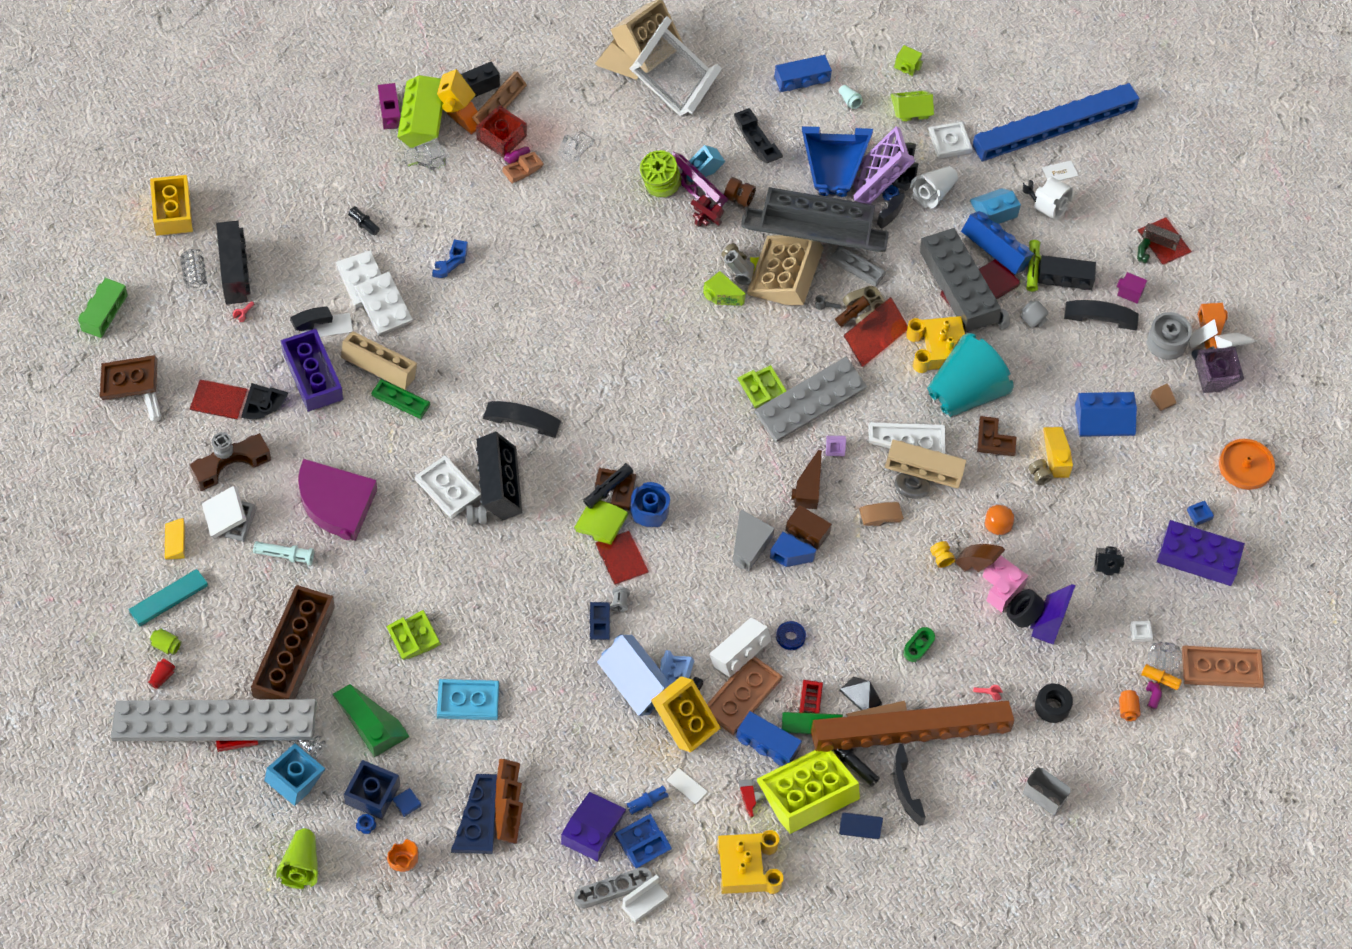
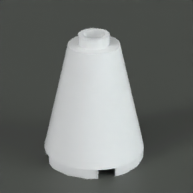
(933, 186)

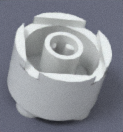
(1053, 198)

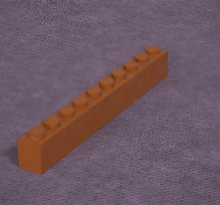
(912, 726)

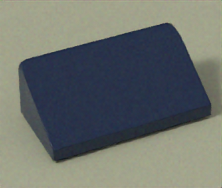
(860, 825)

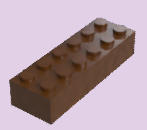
(293, 645)

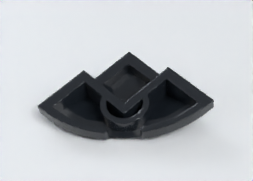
(262, 401)

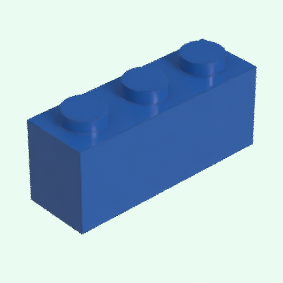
(802, 73)
(768, 739)

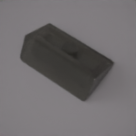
(1161, 236)

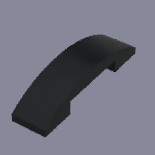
(755, 137)
(1102, 311)
(522, 415)
(912, 807)

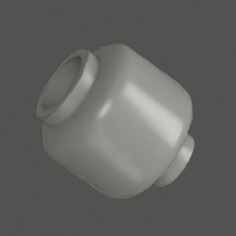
(1034, 314)

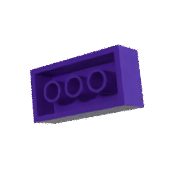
(312, 370)
(1200, 553)

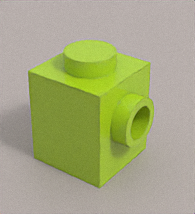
(908, 60)

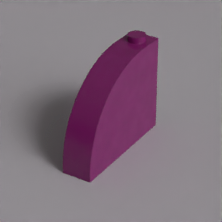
(335, 498)

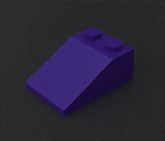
(1051, 618)
(592, 826)

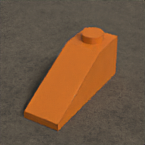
(1209, 312)

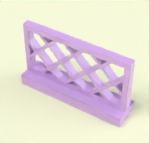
(887, 172)

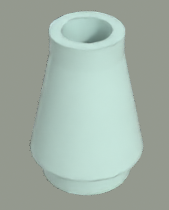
(851, 97)

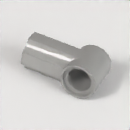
(741, 267)

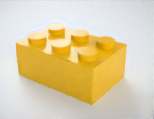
(171, 205)
(685, 714)

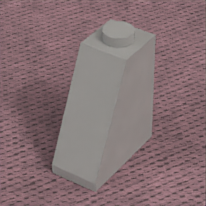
(750, 540)

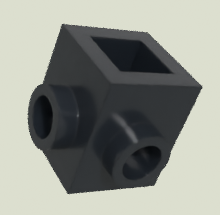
(1108, 560)

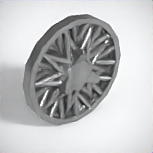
(912, 486)

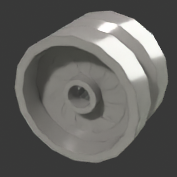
(1169, 335)

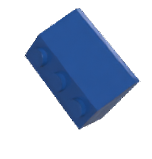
(1106, 414)

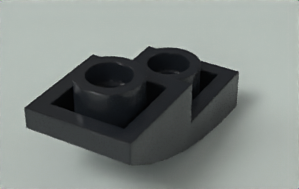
(894, 207)
(306, 319)

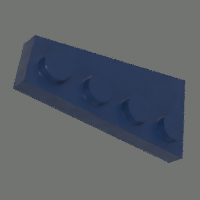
(478, 819)

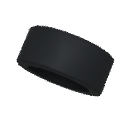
(1025, 599)

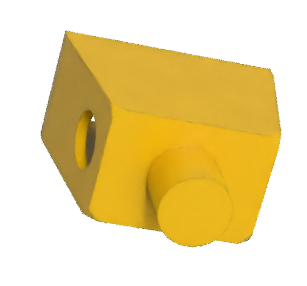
(454, 91)

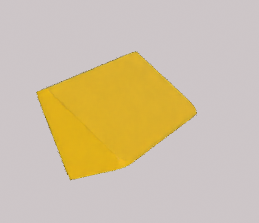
(175, 539)

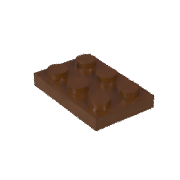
(128, 377)

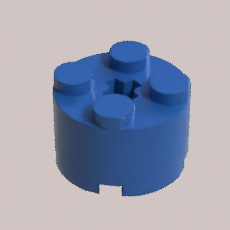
(650, 504)

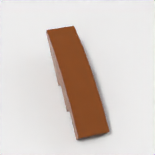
(507, 804)

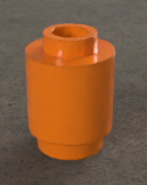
(1129, 705)

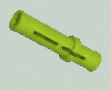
(1032, 282)

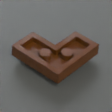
(991, 442)
(622, 493)

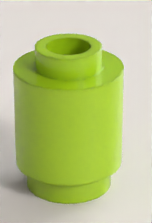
(165, 641)

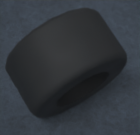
(1057, 692)

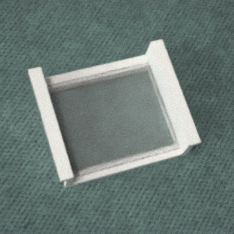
(674, 71)

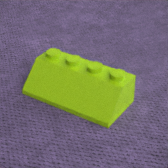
(420, 111)

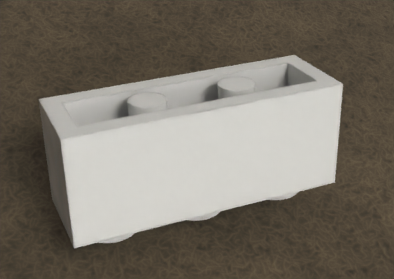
(740, 647)

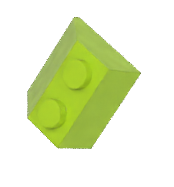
(913, 104)

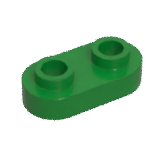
(919, 646)

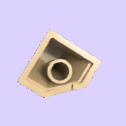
(616, 60)

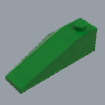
(372, 722)

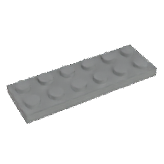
(810, 399)

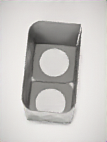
(1046, 782)

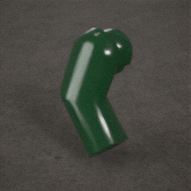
(1141, 256)

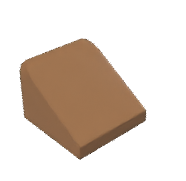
(1163, 397)

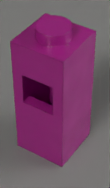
(389, 105)

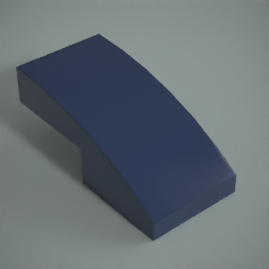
(599, 620)

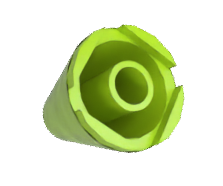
(299, 862)

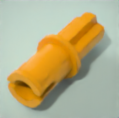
(1161, 677)

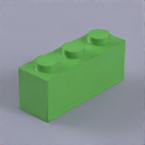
(102, 307)

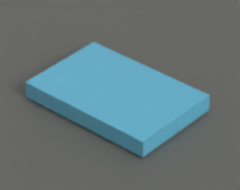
(468, 699)

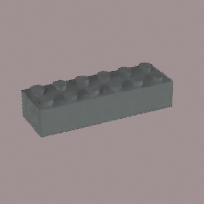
(960, 279)

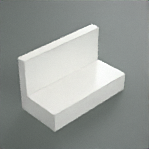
(644, 899)

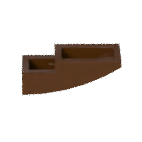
(978, 556)

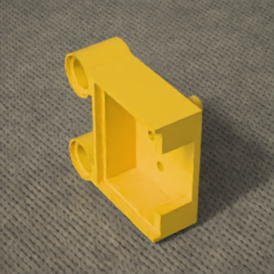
(940, 339)
(743, 863)

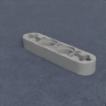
(611, 884)

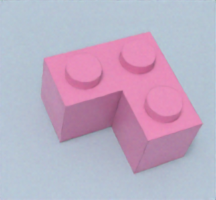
(1007, 582)

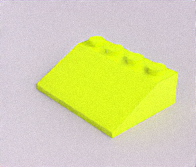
(809, 789)

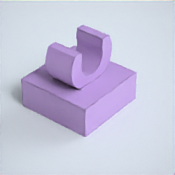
(835, 445)

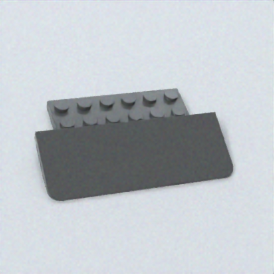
(817, 220)

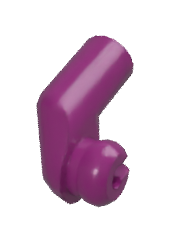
(1155, 695)

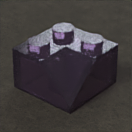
(1218, 369)

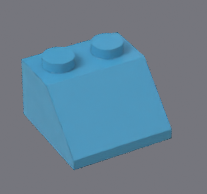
(998, 205)
(294, 774)

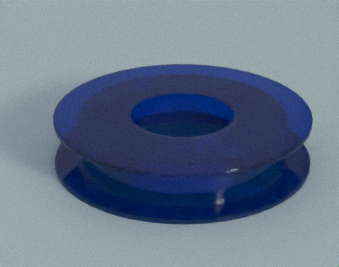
(791, 626)

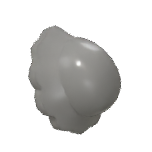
(1004, 320)

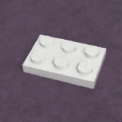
(357, 270)
(383, 303)
(448, 487)

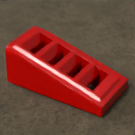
(811, 685)

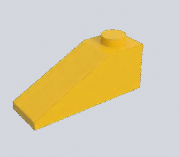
(1058, 452)

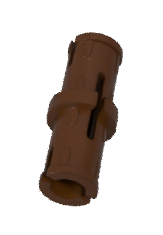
(852, 311)

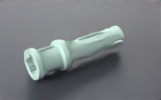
(292, 553)

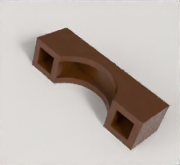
(249, 451)

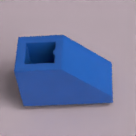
(791, 551)

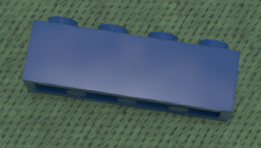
(997, 242)

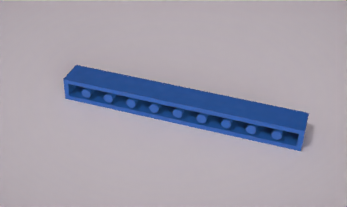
(1055, 122)

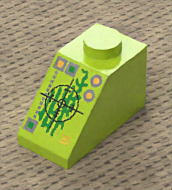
(723, 291)

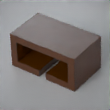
(808, 526)

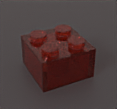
(501, 131)

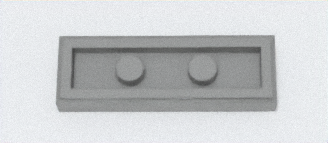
(857, 266)

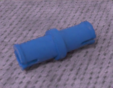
(647, 800)

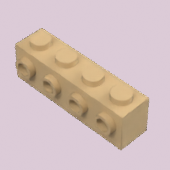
(378, 360)
(925, 463)

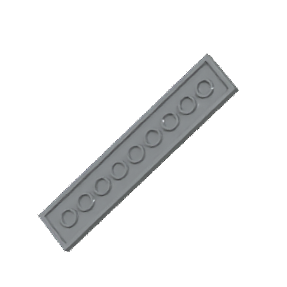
(214, 720)

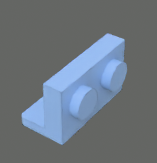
(676, 666)

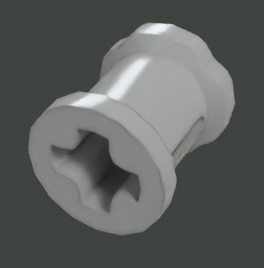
(620, 599)

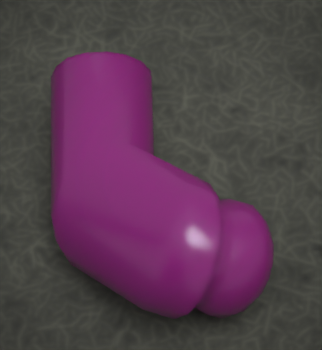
(514, 156)

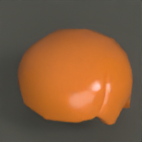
(999, 519)
(403, 856)

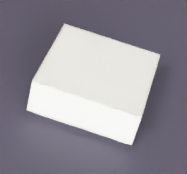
(1141, 631)

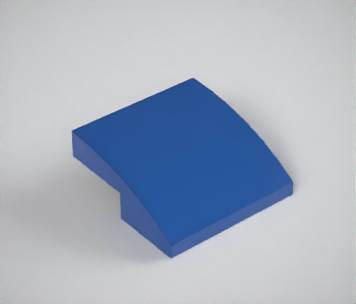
(642, 841)

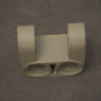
(869, 291)

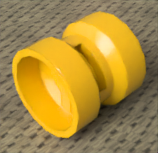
(942, 553)

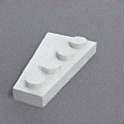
(923, 435)

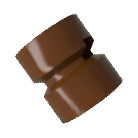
(734, 189)

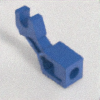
(458, 247)

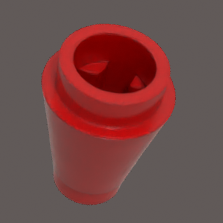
(161, 673)

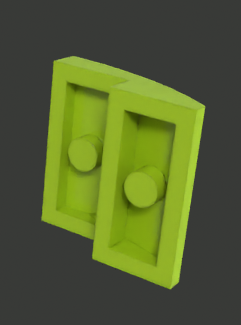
(761, 386)
(601, 521)
(413, 635)

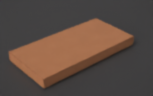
(1222, 666)
(743, 693)

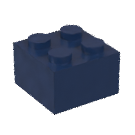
(372, 789)

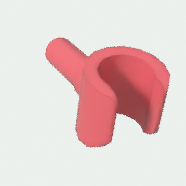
(242, 312)
(994, 690)

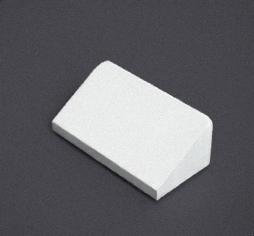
(1232, 340)

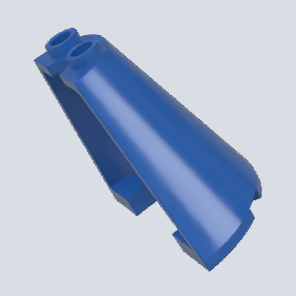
(835, 158)

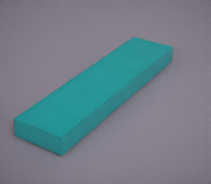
(168, 597)

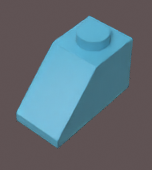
(707, 161)

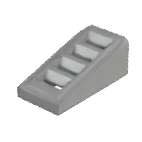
(251, 508)

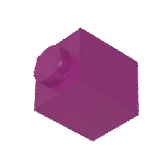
(1131, 287)

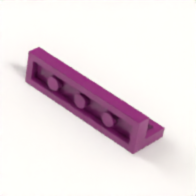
(699, 181)

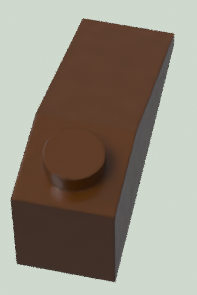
(808, 484)

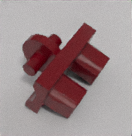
(713, 215)

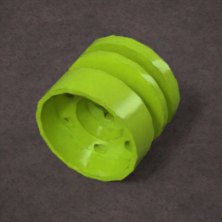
(661, 182)

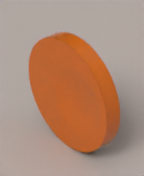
(1246, 464)

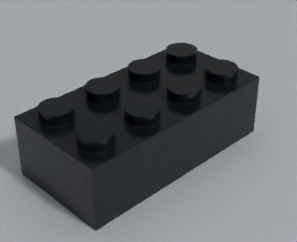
(233, 262)
(499, 476)

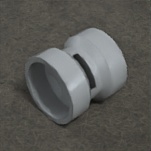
(222, 445)
(476, 515)

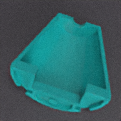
(970, 377)

